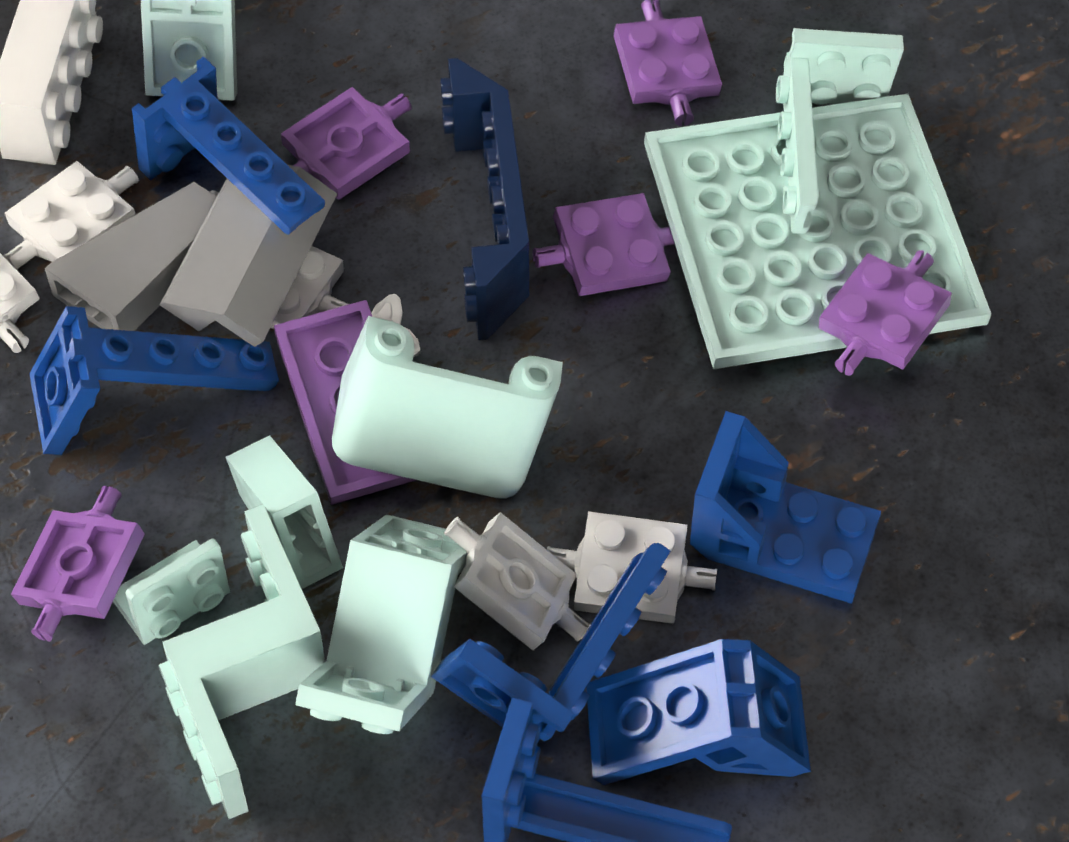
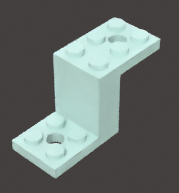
(387, 626)
(241, 661)

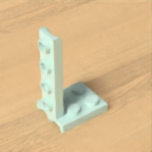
(182, 33)
(822, 71)

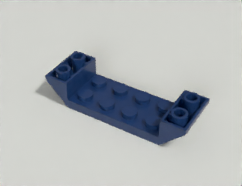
(483, 120)

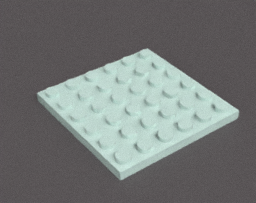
(759, 282)

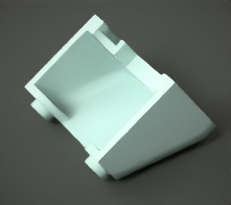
(438, 420)

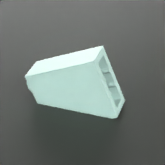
(270, 478)

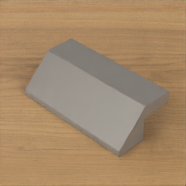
(242, 264)

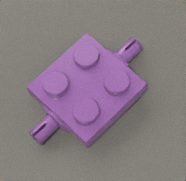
(667, 61)
(348, 140)
(608, 245)
(884, 311)
(78, 564)

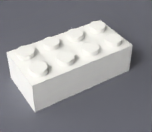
(43, 76)

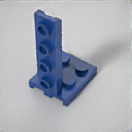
(195, 118)
(79, 356)
(488, 684)
(568, 810)

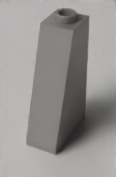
(131, 266)

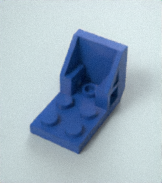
(774, 528)
(708, 703)

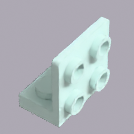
(173, 590)

